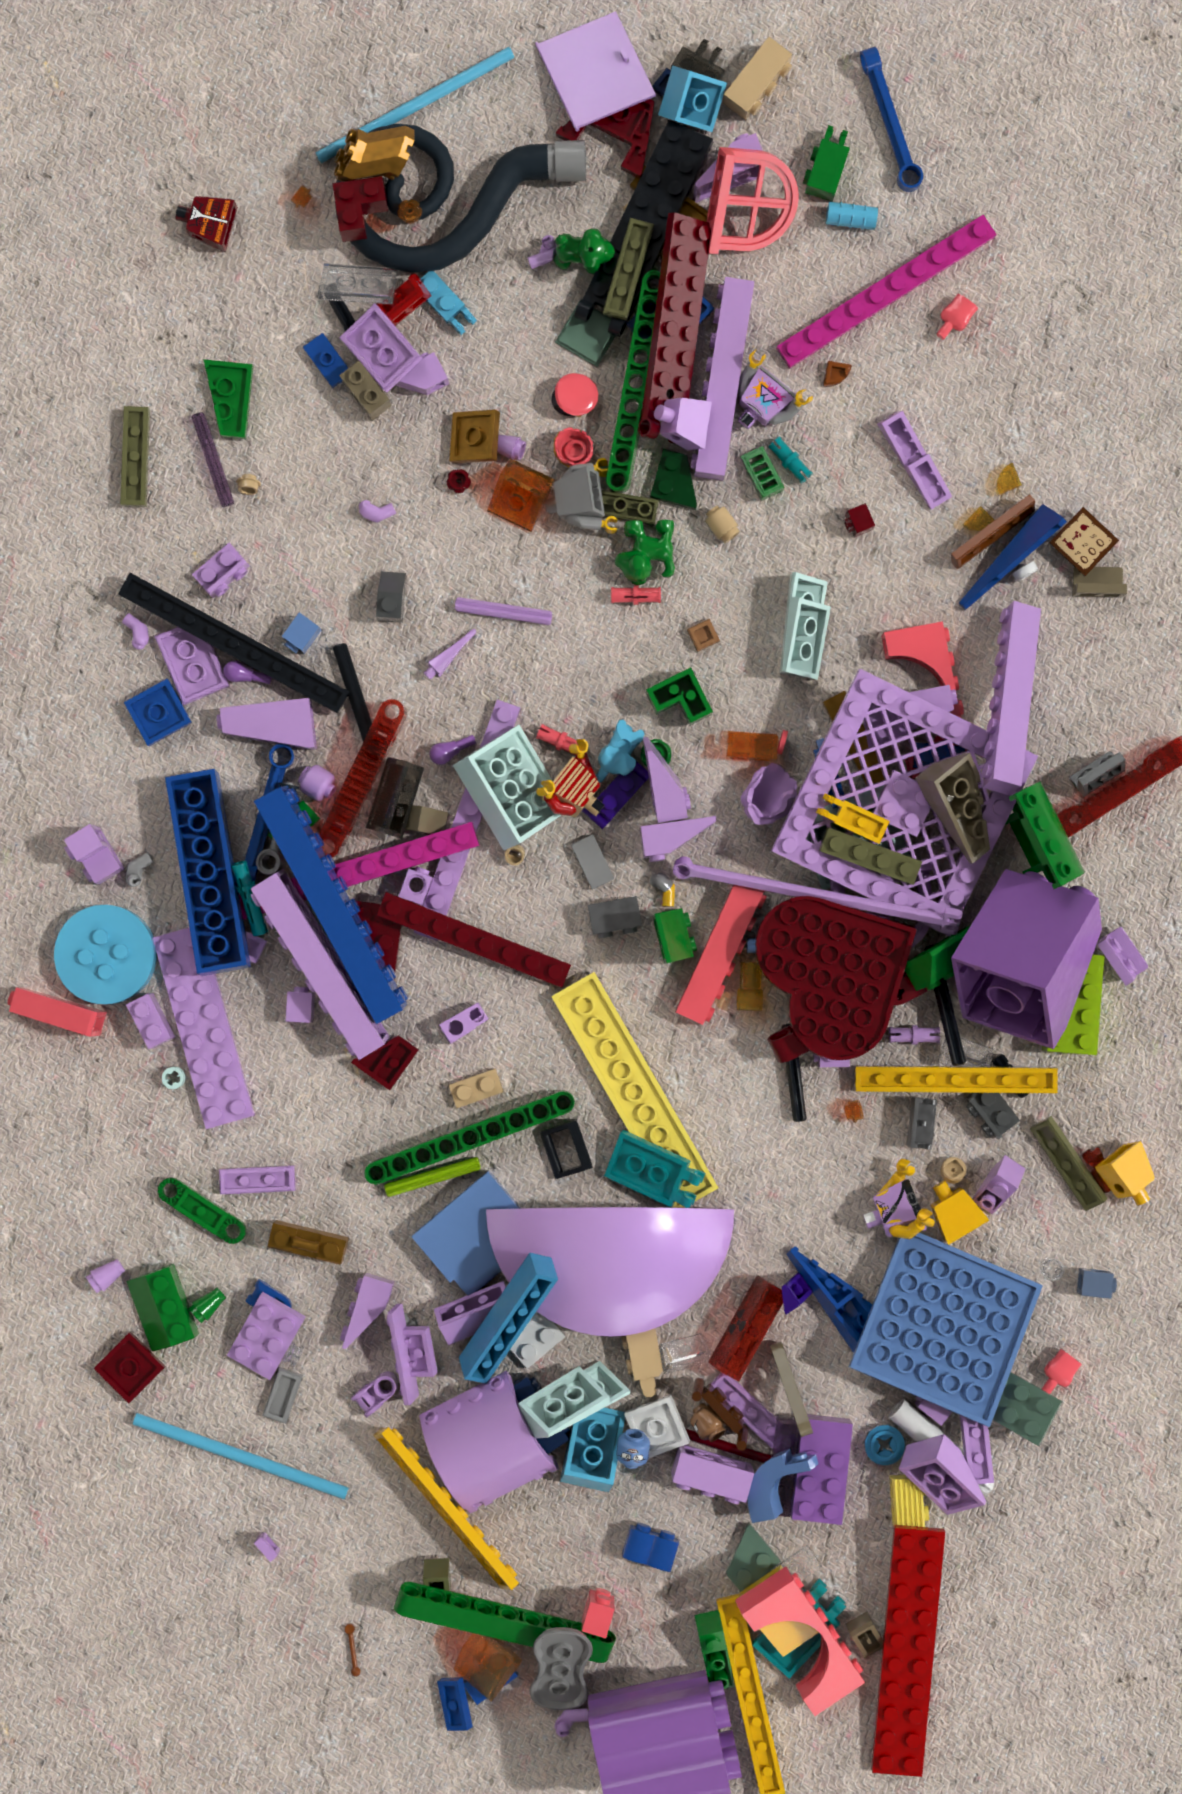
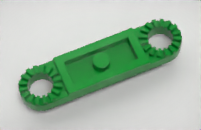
(201, 1210)

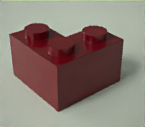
(354, 201)

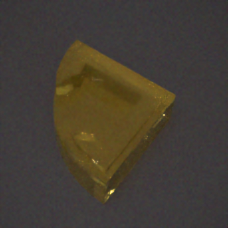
(1007, 480)
(978, 520)

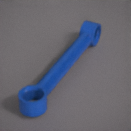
(872, 68)
(260, 828)

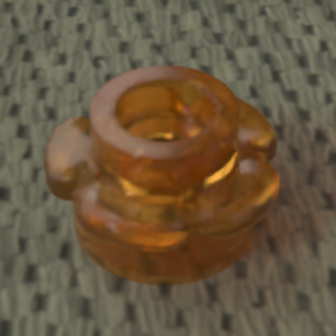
(302, 197)
(413, 216)
(854, 1110)

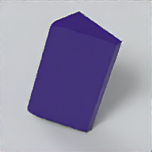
(795, 1292)

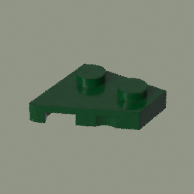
(674, 481)

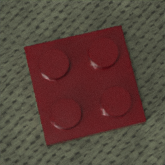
(129, 1367)

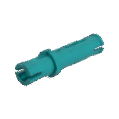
(244, 886)

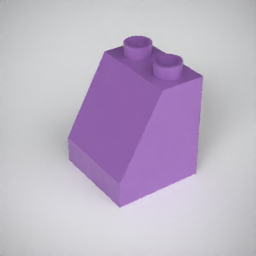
(1027, 957)

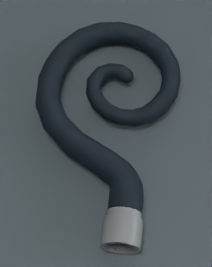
(559, 161)

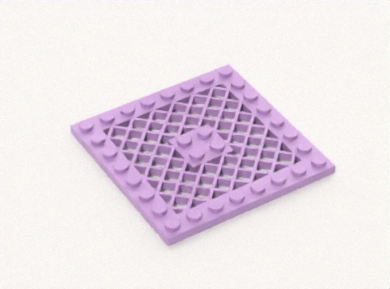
(900, 799)

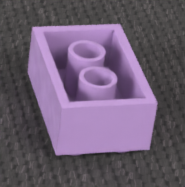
(712, 1474)

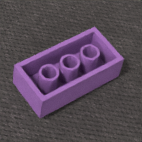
(821, 1492)

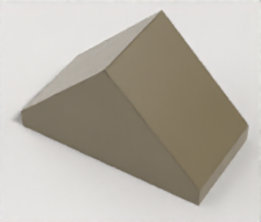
(426, 820)
(865, 1634)

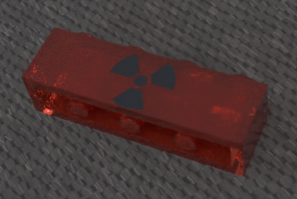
(747, 1328)

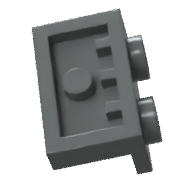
(1098, 772)
(993, 1112)

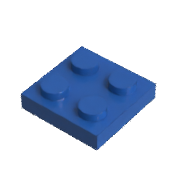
(158, 712)

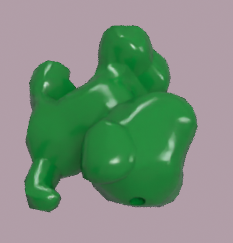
(588, 250)
(636, 563)

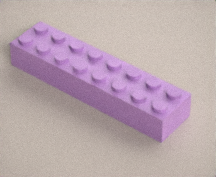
(319, 963)

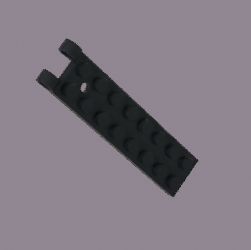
(659, 192)

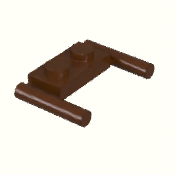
(730, 1415)

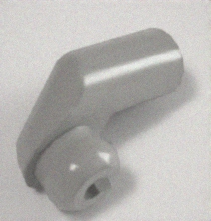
(135, 869)

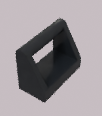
(579, 1145)

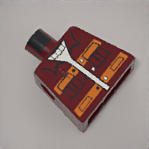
(209, 220)

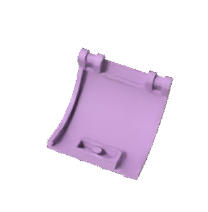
(483, 1444)

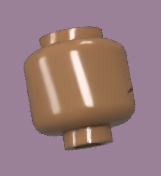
(707, 1423)

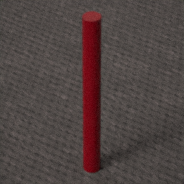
(730, 1447)

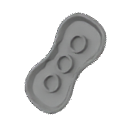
(561, 1663)

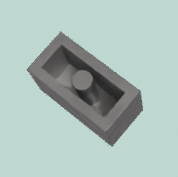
(614, 916)

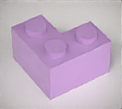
(95, 853)

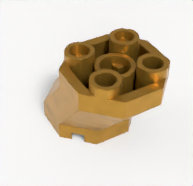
(373, 154)

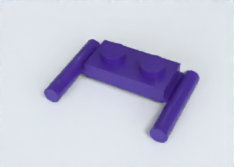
(618, 794)

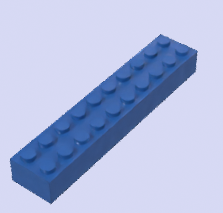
(331, 903)

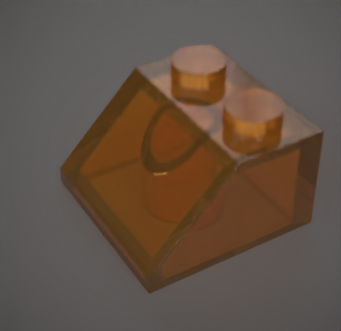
(520, 494)
(486, 1664)

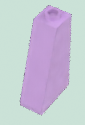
(939, 696)
(272, 722)

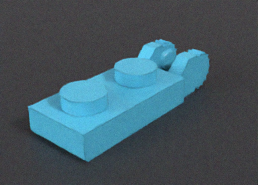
(446, 302)

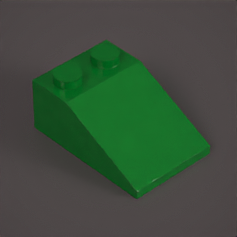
(673, 935)

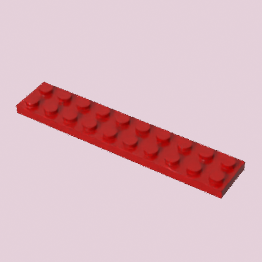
(908, 1650)

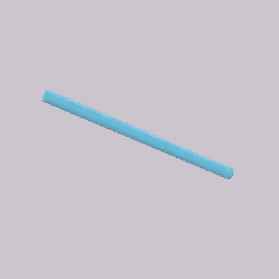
(424, 99)
(240, 1456)

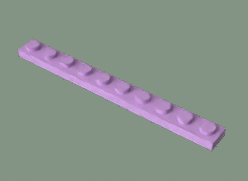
(451, 867)

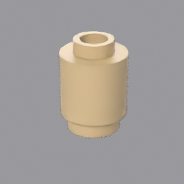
(722, 524)

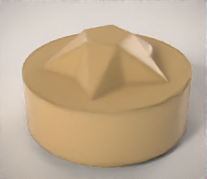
(953, 1170)

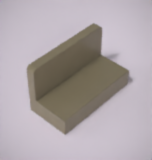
(1099, 583)

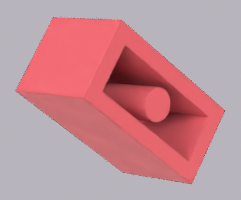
(598, 1612)

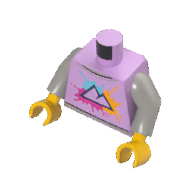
(766, 397)

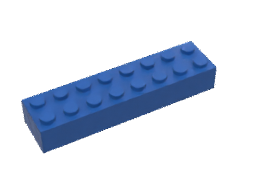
(207, 872)

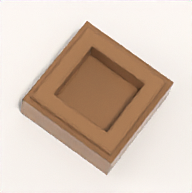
(703, 635)

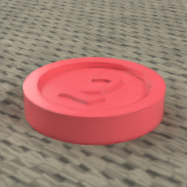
(782, 742)

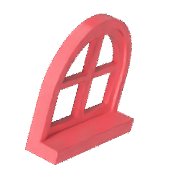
(720, 198)

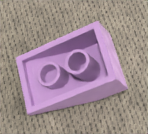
(741, 173)
(668, 795)
(665, 838)
(942, 1474)

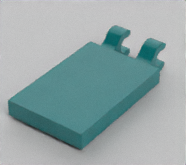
(652, 1170)
(795, 1659)

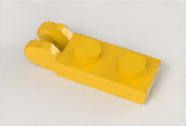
(856, 819)

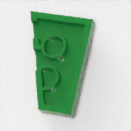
(231, 394)

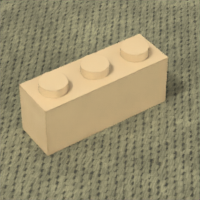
(758, 79)

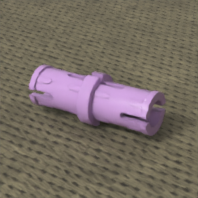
(914, 1034)

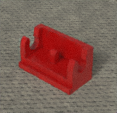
(406, 299)

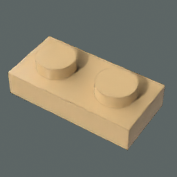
(476, 1088)

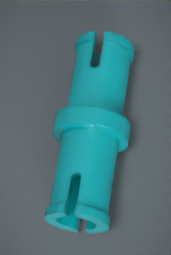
(790, 460)

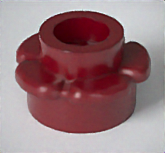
(458, 487)

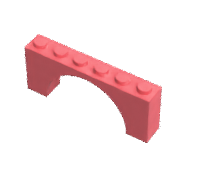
(928, 648)
(781, 1600)

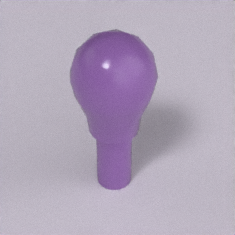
(238, 672)
(445, 751)

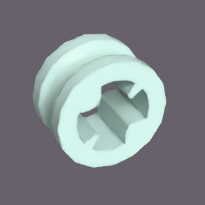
(171, 1070)

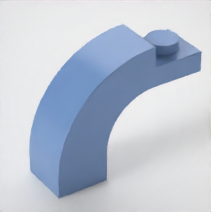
(763, 1494)

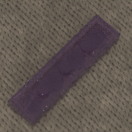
(786, 1437)

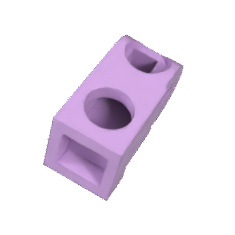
(463, 1022)

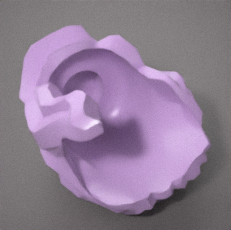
(769, 795)

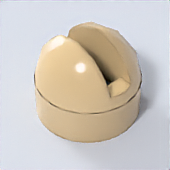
(512, 858)

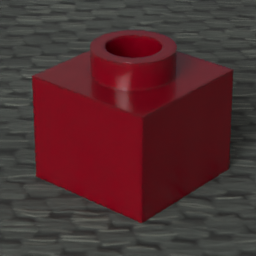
(859, 520)

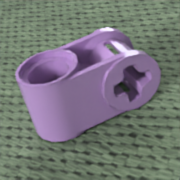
(373, 1396)

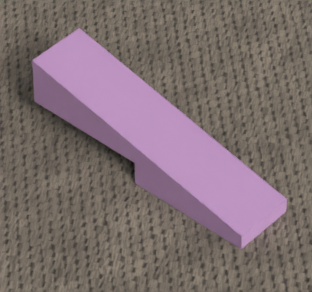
(914, 459)

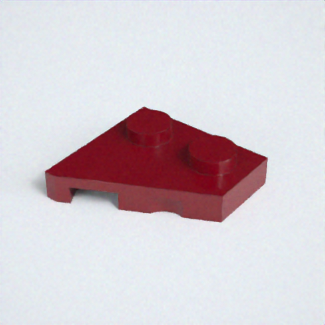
(388, 1061)

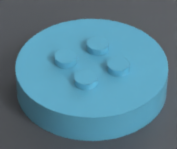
(105, 954)

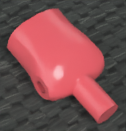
(956, 315)
(1060, 1371)

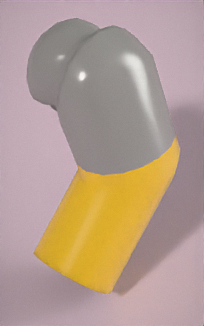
(664, 884)

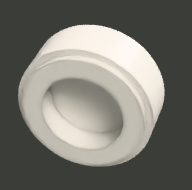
(1025, 571)

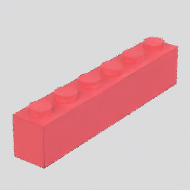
(719, 952)

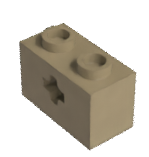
(365, 390)

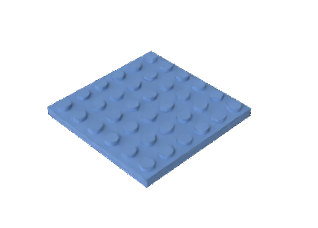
(946, 1327)

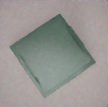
(587, 339)

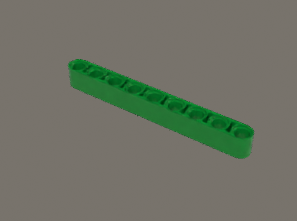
(631, 394)
(460, 1145)
(488, 1617)

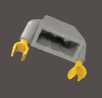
(580, 497)

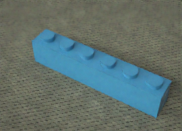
(508, 1318)

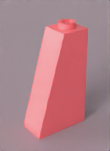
(57, 1011)

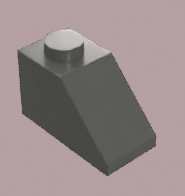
(391, 597)

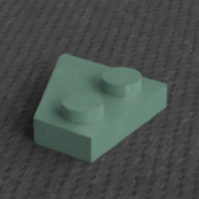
(751, 1559)

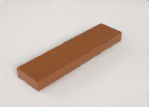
(993, 532)

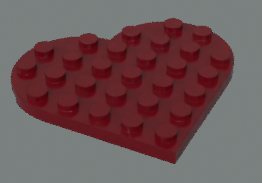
(838, 972)

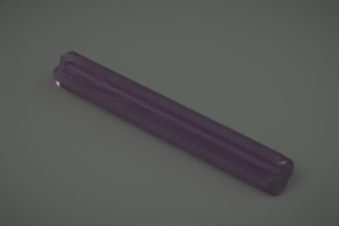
(212, 459)

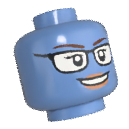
(633, 1448)

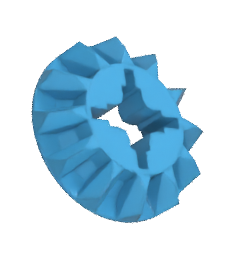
(884, 1456)

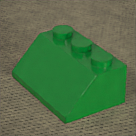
(934, 963)
(163, 1308)

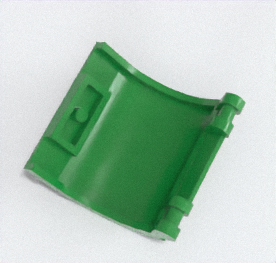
(1043, 836)

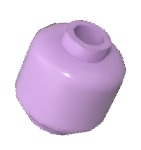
(317, 783)

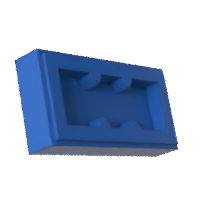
(326, 359)

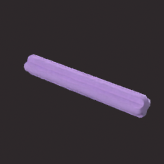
(503, 611)

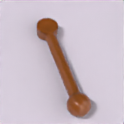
(349, 1629)

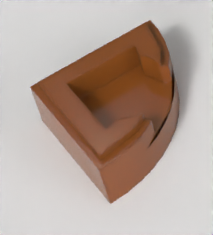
(836, 373)

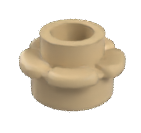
(248, 484)

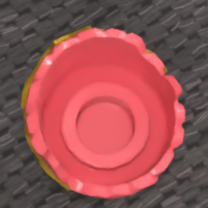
(573, 447)

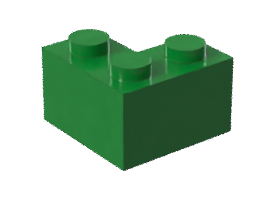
(681, 690)

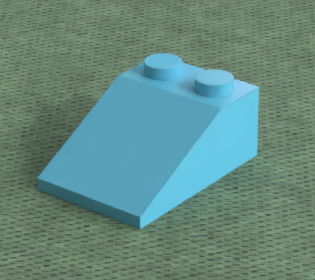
(592, 1449)

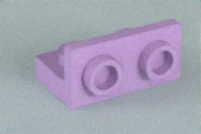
(221, 571)
(1122, 955)

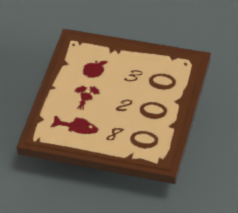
(1084, 541)

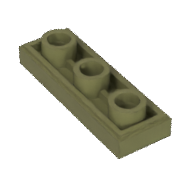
(635, 507)

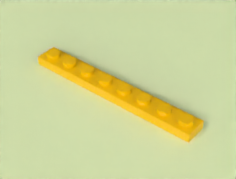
(956, 1079)
(750, 1697)

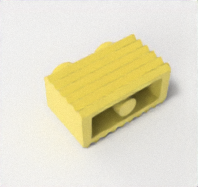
(907, 1502)

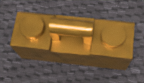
(308, 1242)

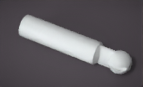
(921, 1428)

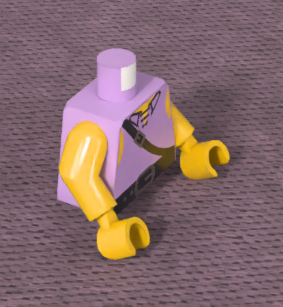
(898, 1206)

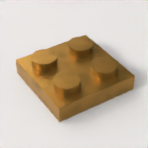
(474, 436)

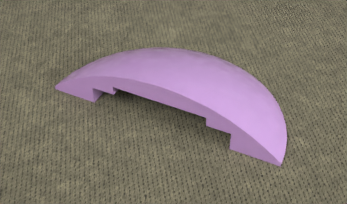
(615, 1264)

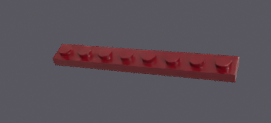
(473, 939)

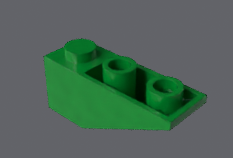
(714, 1648)

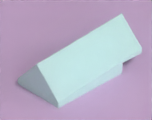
(804, 626)
(571, 1399)

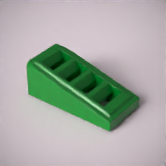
(770, 491)

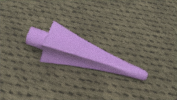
(441, 662)

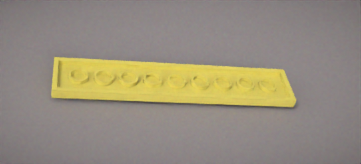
(627, 1074)

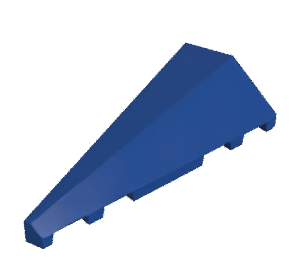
(1030, 537)
(838, 1299)

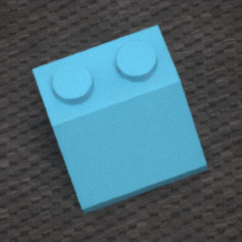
(692, 98)

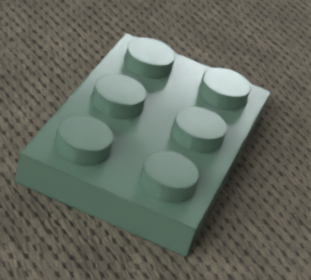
(1026, 1409)

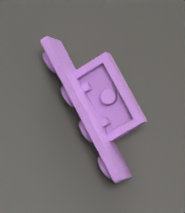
(412, 1353)

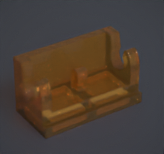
(751, 746)

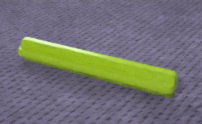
(432, 1176)

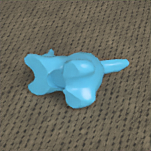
(616, 756)

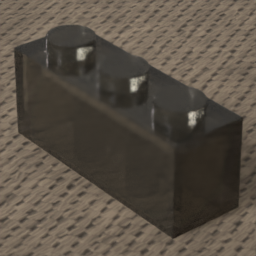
(394, 797)

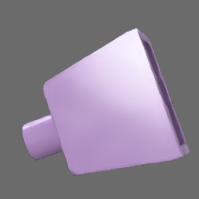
(684, 421)

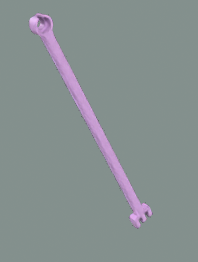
(948, 920)

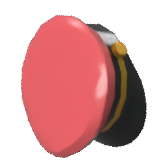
(574, 395)

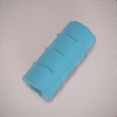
(851, 215)

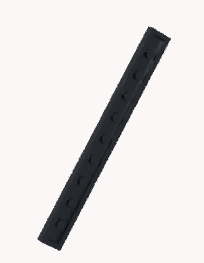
(233, 643)

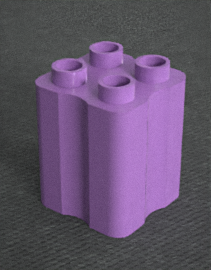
(664, 1737)

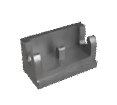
(921, 1123)

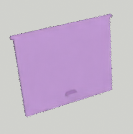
(593, 70)

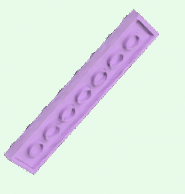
(204, 1032)

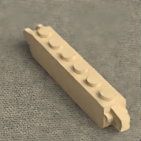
(644, 1359)

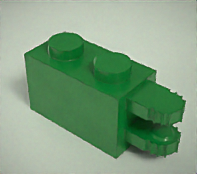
(827, 167)

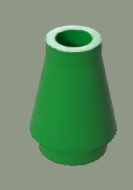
(206, 1305)

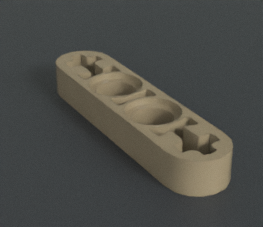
(791, 1389)

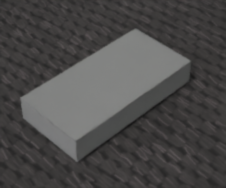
(592, 861)
(282, 1395)

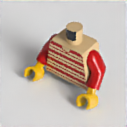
(573, 786)

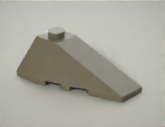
(955, 798)

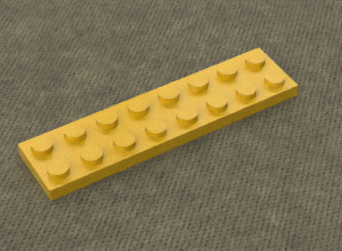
(440, 1500)

